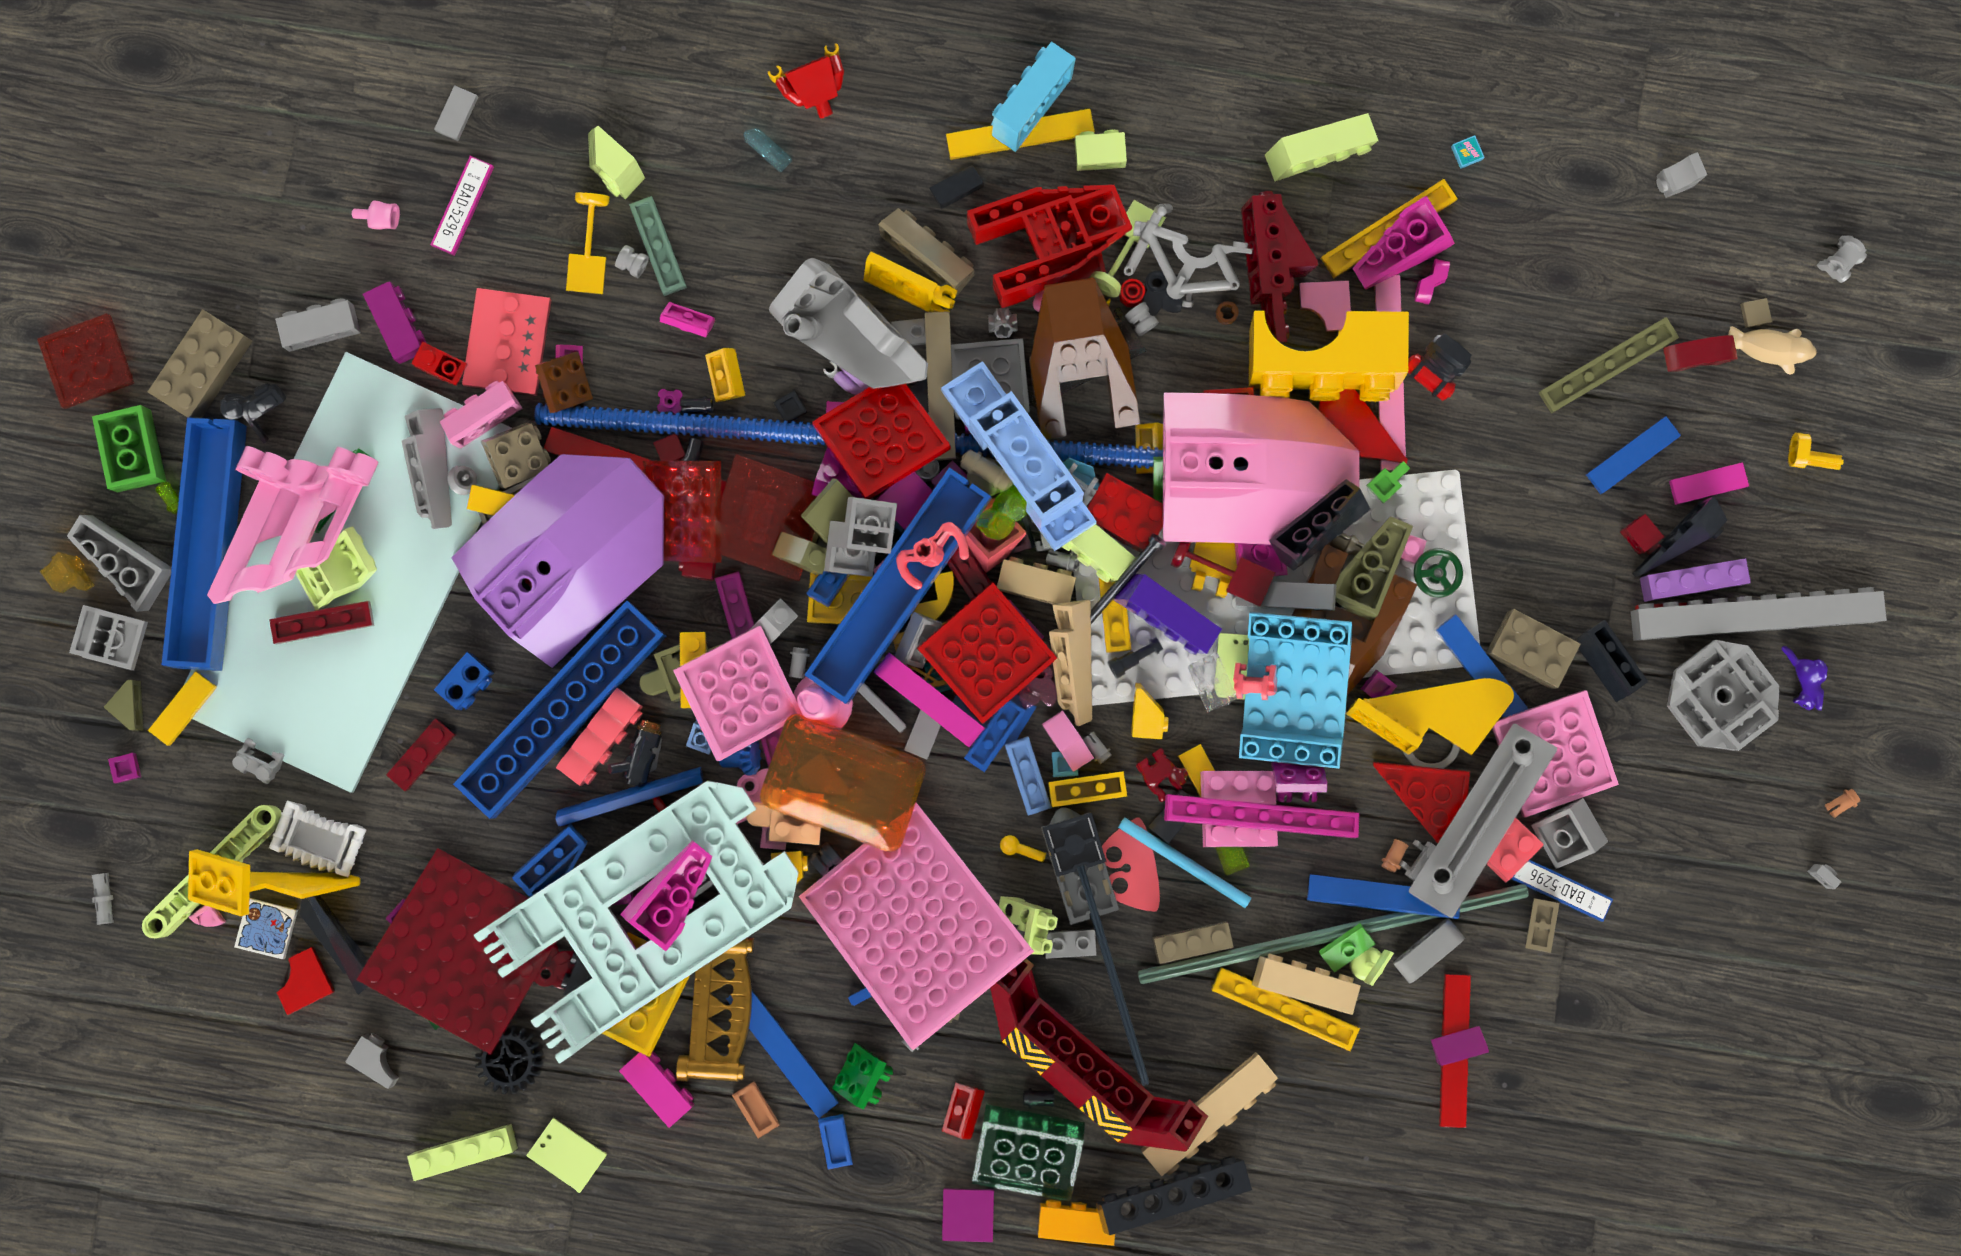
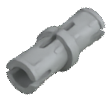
(102, 898)

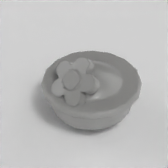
(461, 478)

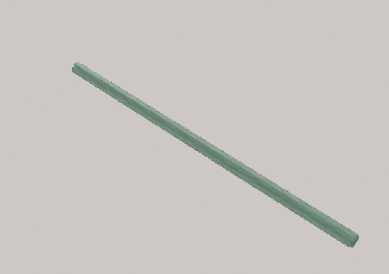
(1319, 937)

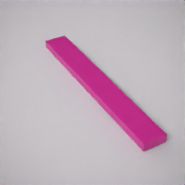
(1261, 816)

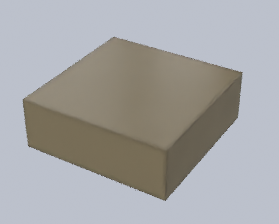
(1756, 313)

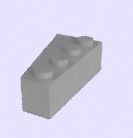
(128, 566)

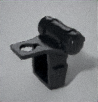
(253, 406)

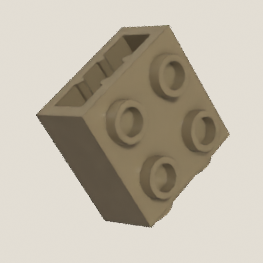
(516, 454)

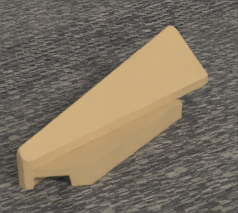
(1073, 664)

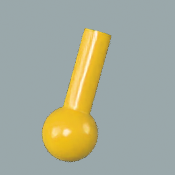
(1010, 845)

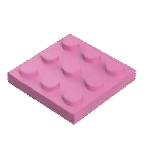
(1244, 787)

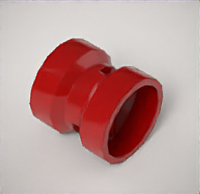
(1129, 297)

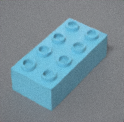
(1032, 96)

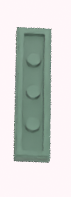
(658, 246)

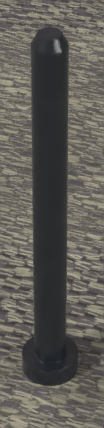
(1155, 543)

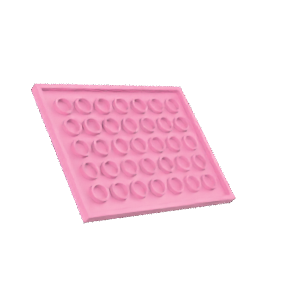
(916, 928)

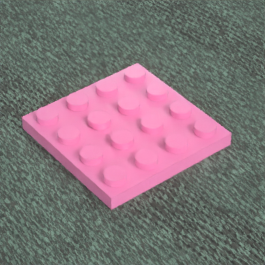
(737, 692)
(1581, 755)

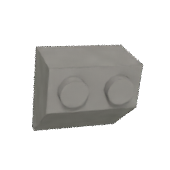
(1570, 833)

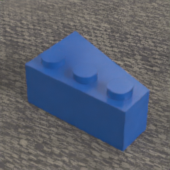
(551, 861)

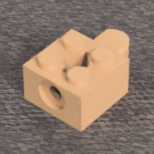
(784, 827)

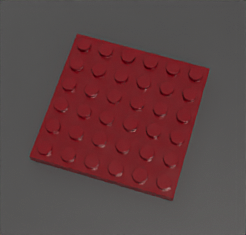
(438, 965)

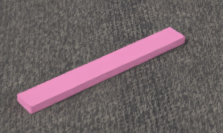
(1391, 411)

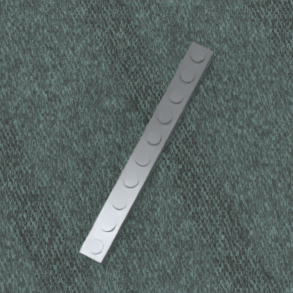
(1758, 615)

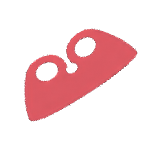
(1143, 876)

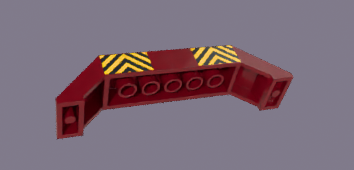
(1085, 1072)

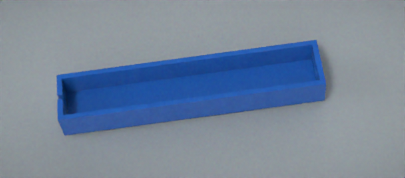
(202, 536)
(888, 597)

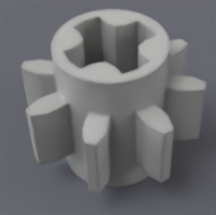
(1002, 323)

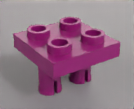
(1298, 778)

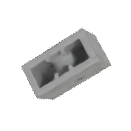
(1072, 943)

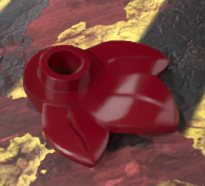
(557, 964)

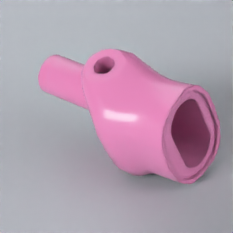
(379, 215)

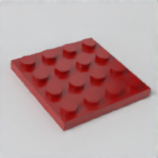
(881, 437)
(987, 653)

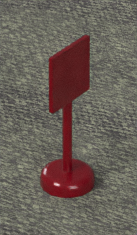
(1247, 582)

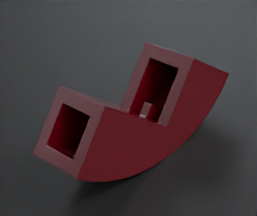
(1700, 352)

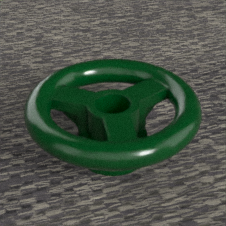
(1429, 573)

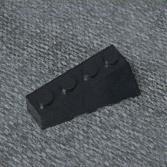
(1320, 524)

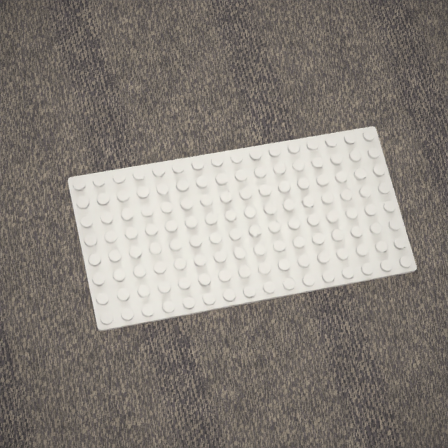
(1426, 501)

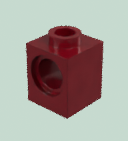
(1642, 535)

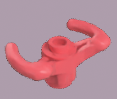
(930, 552)

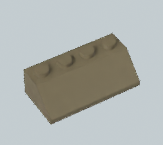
(925, 250)

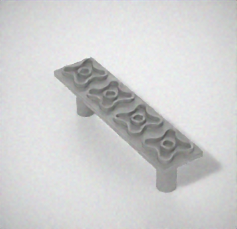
(1483, 820)

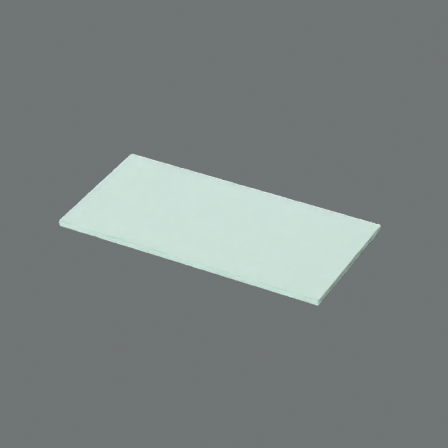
(334, 693)

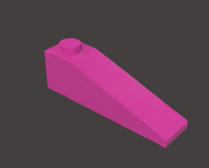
(1408, 242)
(666, 899)

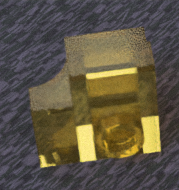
(66, 572)

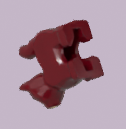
(1162, 769)

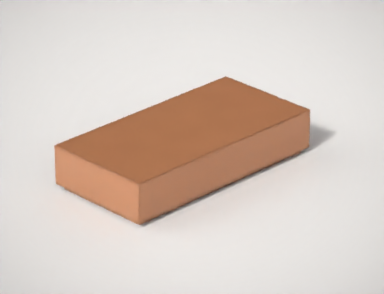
(756, 1109)

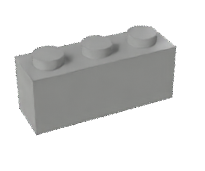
(317, 325)

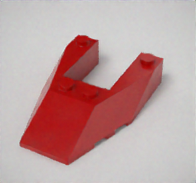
(1063, 227)

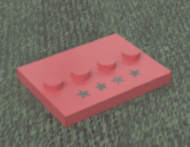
(506, 340)

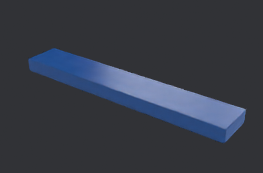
(1474, 658)
(629, 796)
(1368, 895)
(789, 1058)

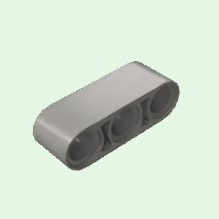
(1429, 950)

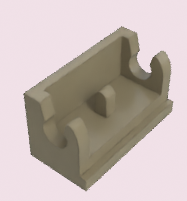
(1542, 925)

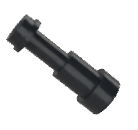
(1131, 659)

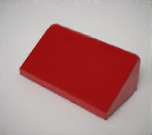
(963, 1111)

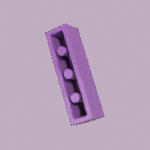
(1695, 580)

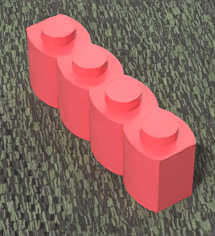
(598, 738)

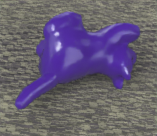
(1810, 675)

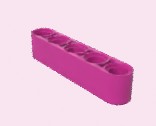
(929, 699)

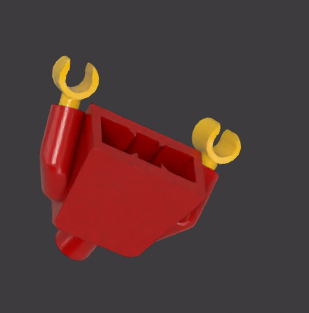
(813, 82)

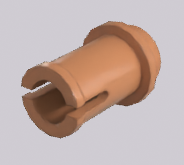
(1844, 802)
(1394, 856)

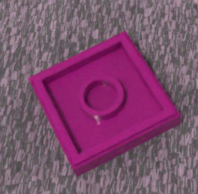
(968, 1215)

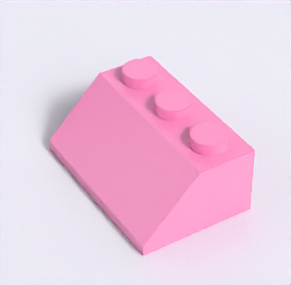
(480, 414)

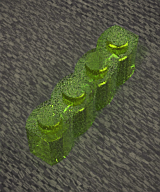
(1001, 518)

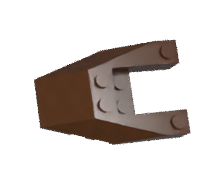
(1076, 342)
(1368, 637)

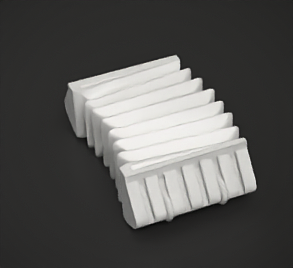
(317, 840)

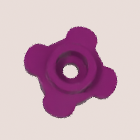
(675, 396)

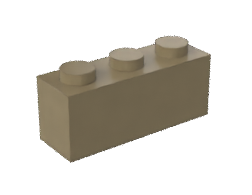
(1192, 942)

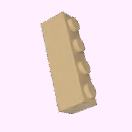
(1305, 984)

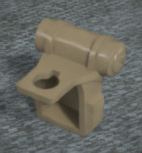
(985, 473)

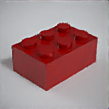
(1126, 513)

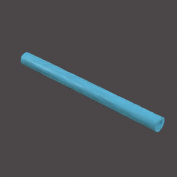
(1184, 862)

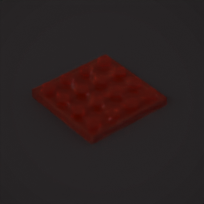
(690, 508)
(757, 508)

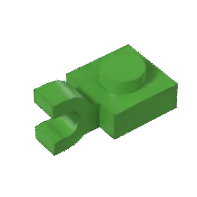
(1386, 483)

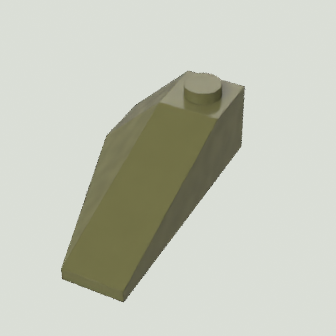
(1369, 574)

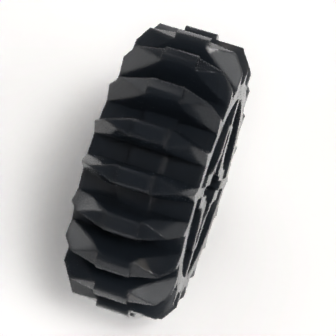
(510, 1071)

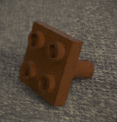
(563, 382)

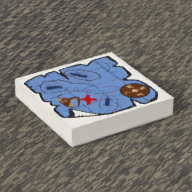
(266, 929)

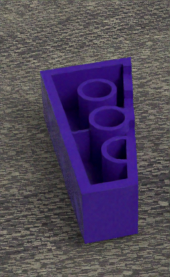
(1168, 614)

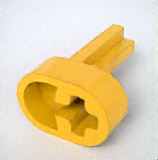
(1801, 456)

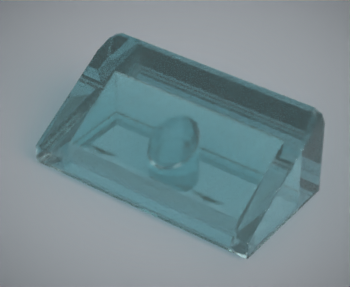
(767, 149)

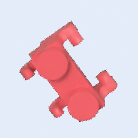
(1266, 686)

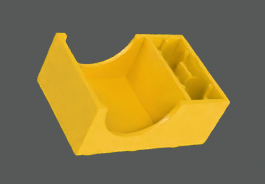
(1365, 356)

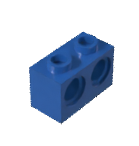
(460, 677)

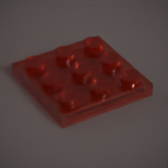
(85, 361)

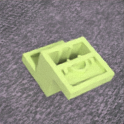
(341, 573)

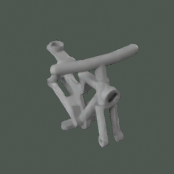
(1179, 285)

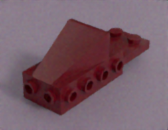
(1276, 257)

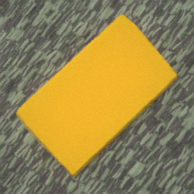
(725, 374)
(1148, 436)

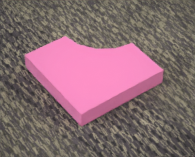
(1328, 301)

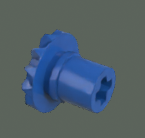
(746, 758)

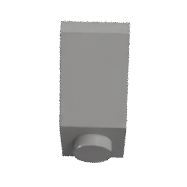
(776, 620)

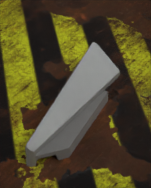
(428, 466)

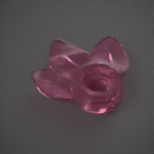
(1038, 690)

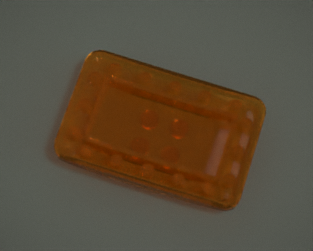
(843, 782)

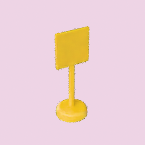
(585, 271)

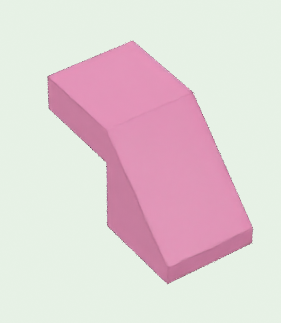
(1068, 741)

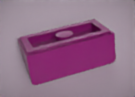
(1459, 1046)

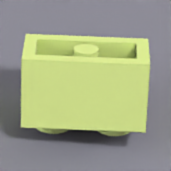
(1100, 150)

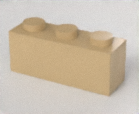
(1035, 581)

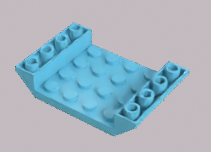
(1309, 709)

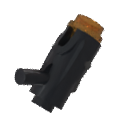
(642, 756)

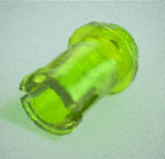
(169, 496)

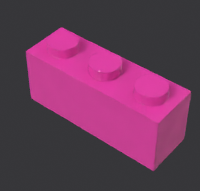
(658, 1087)

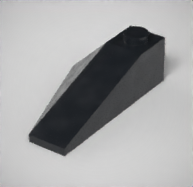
(1697, 526)

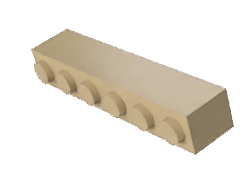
(1221, 1106)

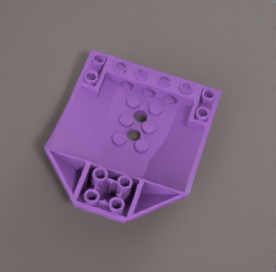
(596, 529)

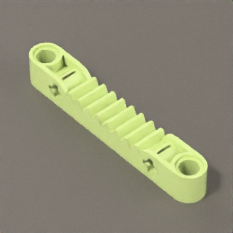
(236, 846)

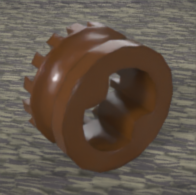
(1219, 315)

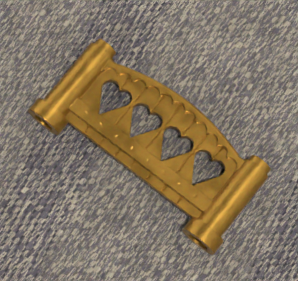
(703, 1060)

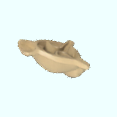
(1775, 347)

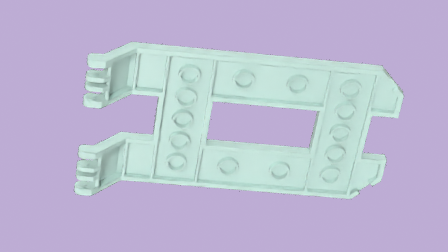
(580, 911)

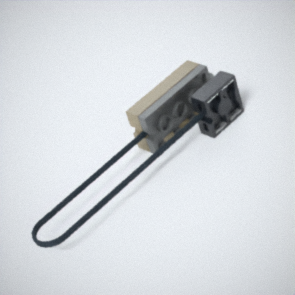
(1087, 890)

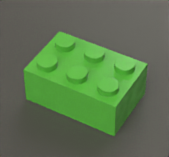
(129, 448)

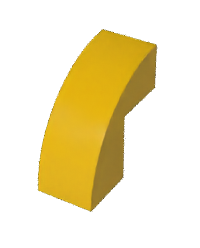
(944, 588)

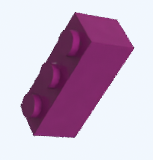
(394, 321)

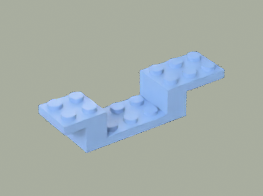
(1023, 452)

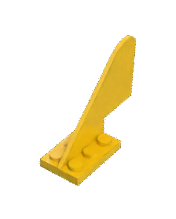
(1455, 711)
(227, 882)

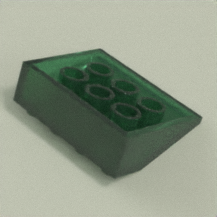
(1028, 1153)

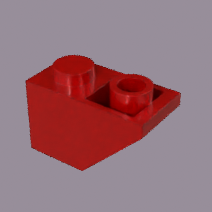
(439, 364)

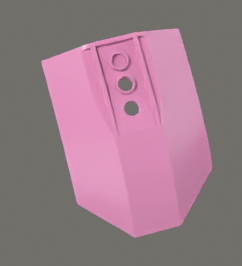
(1290, 456)

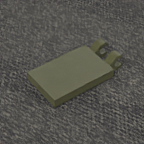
(827, 507)

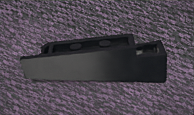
(334, 938)

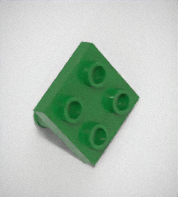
(860, 1077)

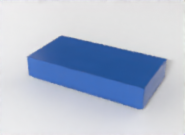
(835, 1141)

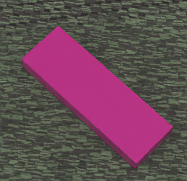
(1709, 483)

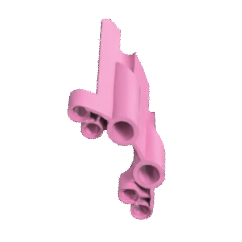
(289, 504)

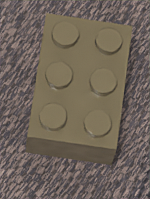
(1532, 649)

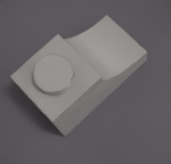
(1681, 175)
(371, 1060)

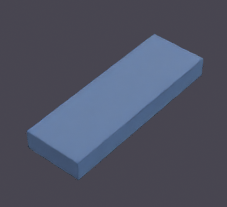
(1028, 776)

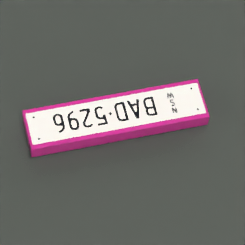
(462, 205)

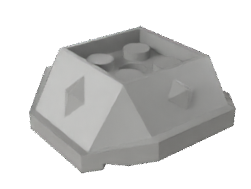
(1749, 699)

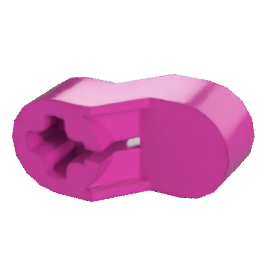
(1426, 286)

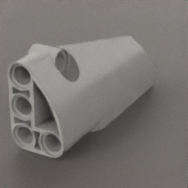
(845, 328)

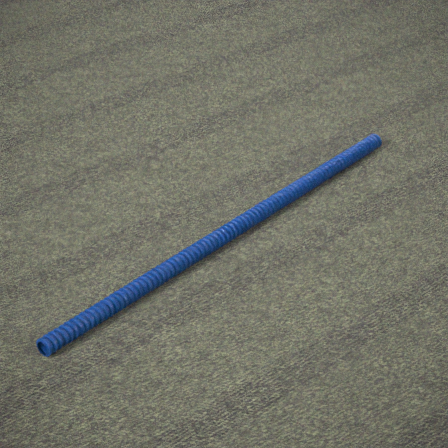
(802, 432)

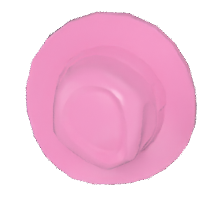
(820, 704)

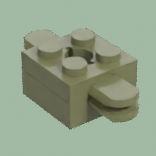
(664, 678)

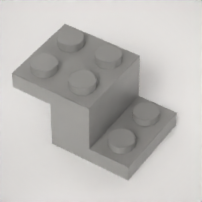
(865, 531)
(108, 637)

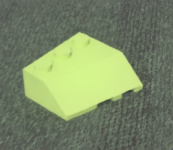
(613, 164)

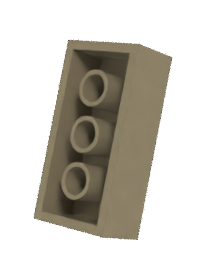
(200, 366)

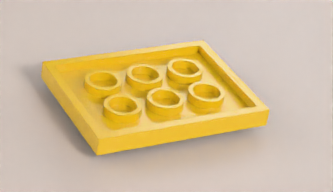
(646, 1024)

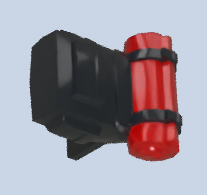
(1439, 366)

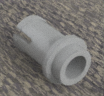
(1062, 560)
(798, 662)
(1097, 748)

